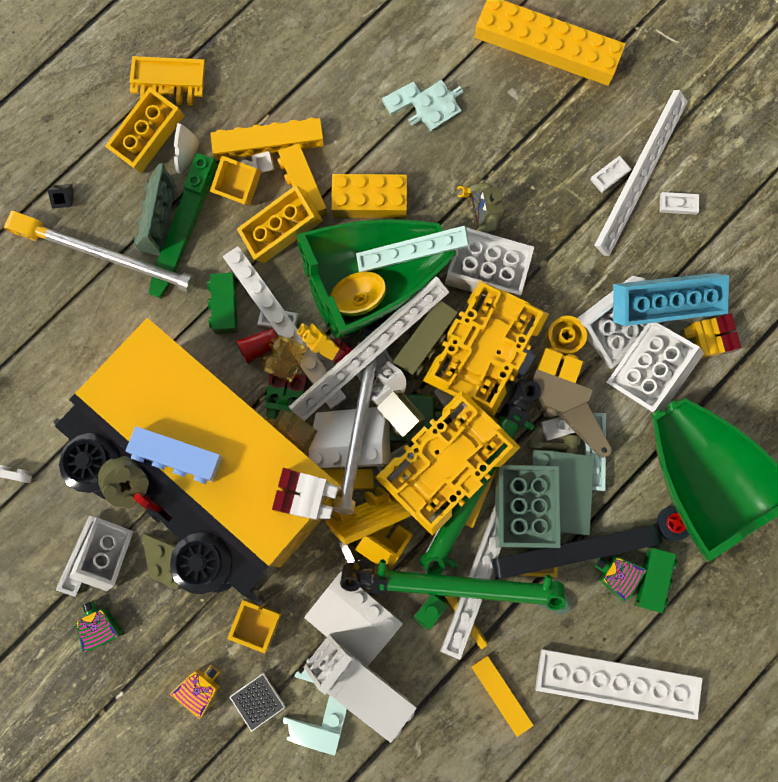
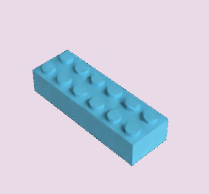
(670, 299)

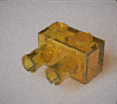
(284, 358)
(293, 429)

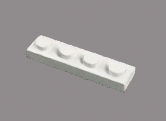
(66, 584)

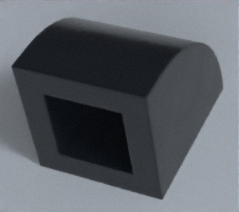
(61, 196)

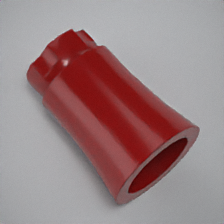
(256, 345)

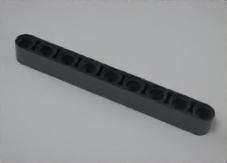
(576, 551)

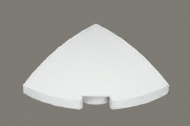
(185, 146)

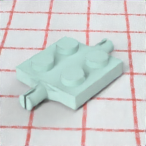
(435, 105)

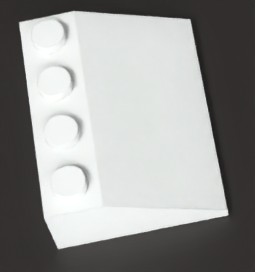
(492, 260)
(609, 338)
(655, 367)
(333, 439)
(354, 620)

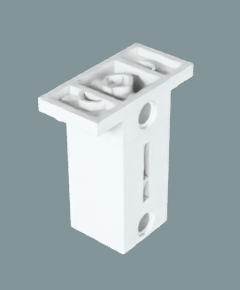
(359, 689)

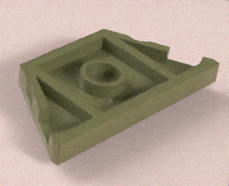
(158, 559)

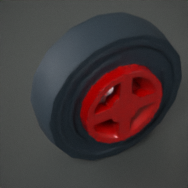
(664, 520)

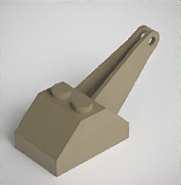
(569, 402)

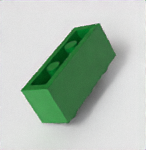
(223, 303)
(656, 580)

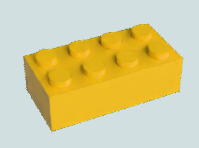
(145, 130)
(369, 196)
(279, 224)

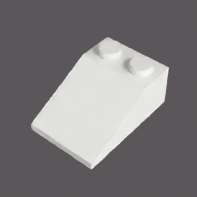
(101, 555)

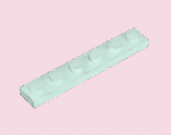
(413, 249)

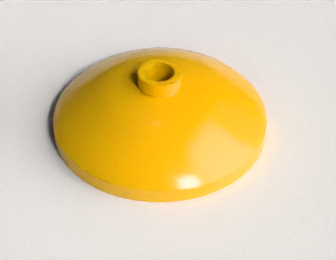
(359, 293)

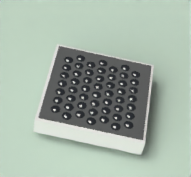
(257, 702)

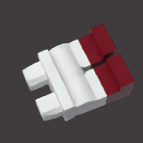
(311, 495)

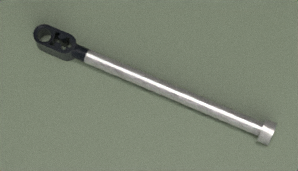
(344, 503)

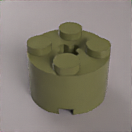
(121, 481)

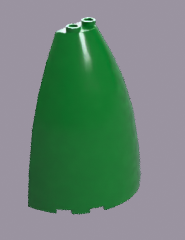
(331, 256)
(714, 476)

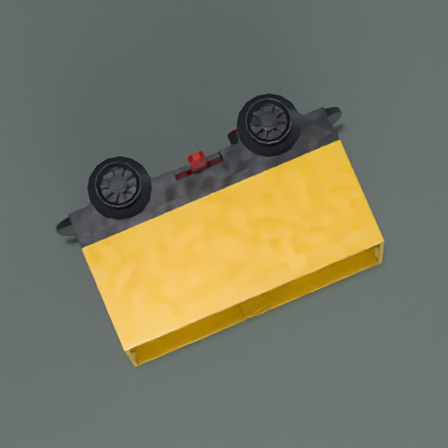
(223, 525)

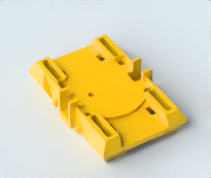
(479, 339)
(453, 469)

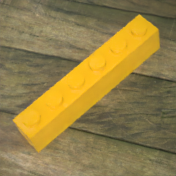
(273, 138)

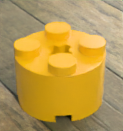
(572, 329)

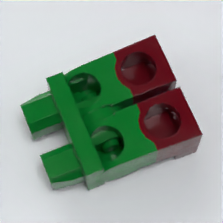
(279, 398)

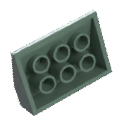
(156, 211)
(574, 488)
(527, 506)

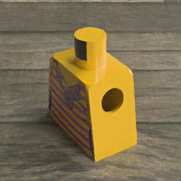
(197, 691)

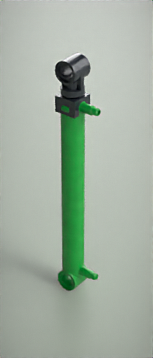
(511, 418)
(549, 593)

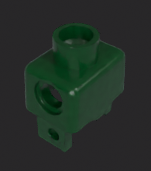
(426, 406)

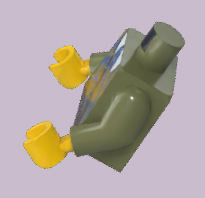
(486, 205)

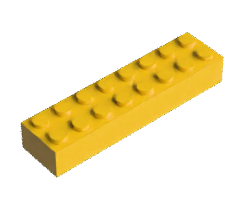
(549, 40)

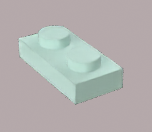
(400, 99)

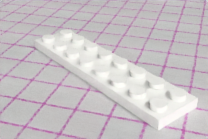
(619, 684)

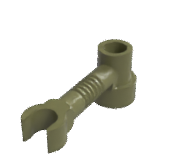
(570, 444)

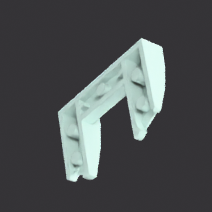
(320, 738)

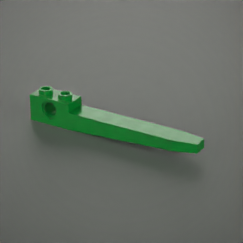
(195, 193)

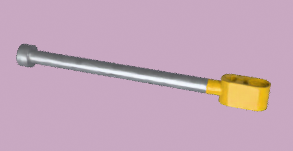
(33, 228)

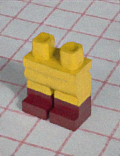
(705, 332)
(317, 341)

